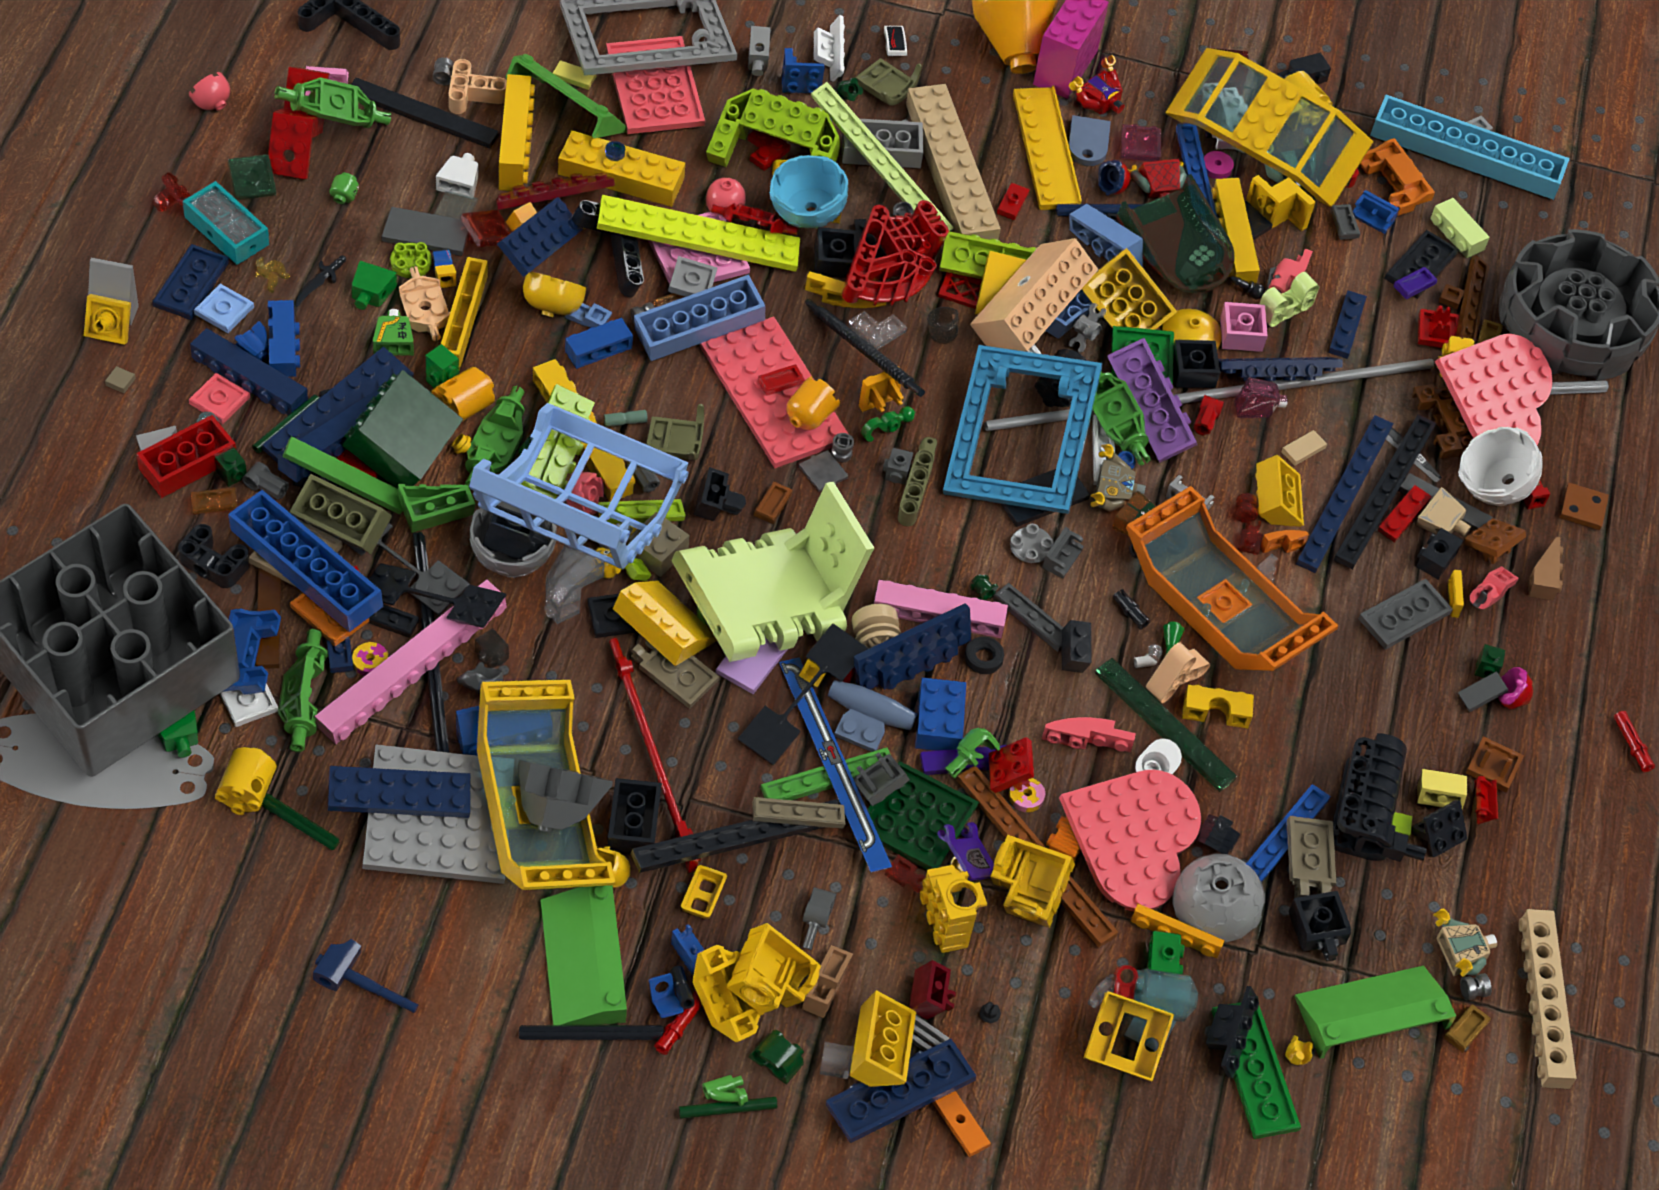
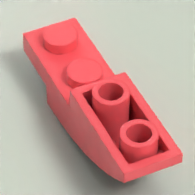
(1084, 730)

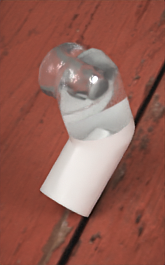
(1151, 658)

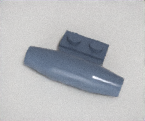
(868, 714)

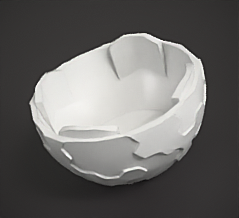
(1497, 457)

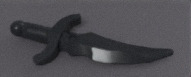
(326, 271)

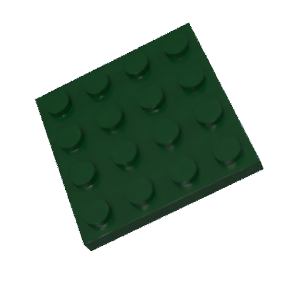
(915, 813)

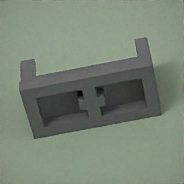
(1063, 553)

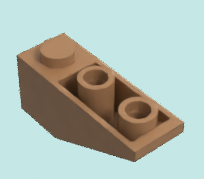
(1545, 577)

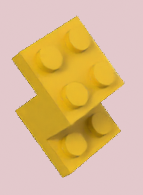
(1281, 202)

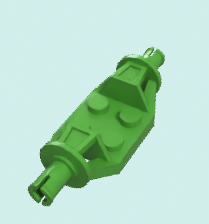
(333, 102)
(1121, 416)
(498, 434)
(294, 702)

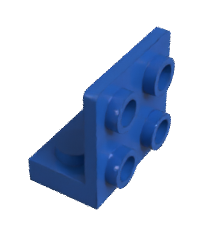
(800, 76)

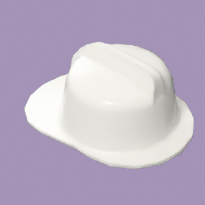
(1161, 756)

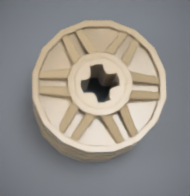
(875, 624)

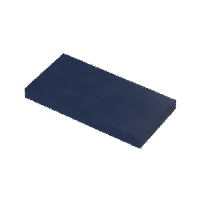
(190, 281)

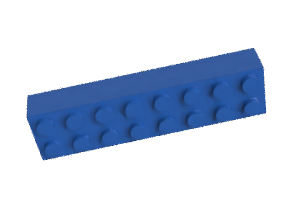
(306, 560)

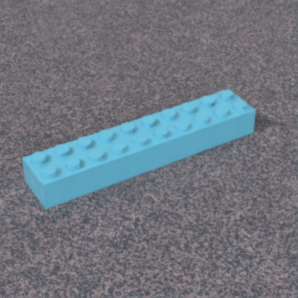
(1470, 147)

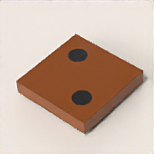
(1584, 506)

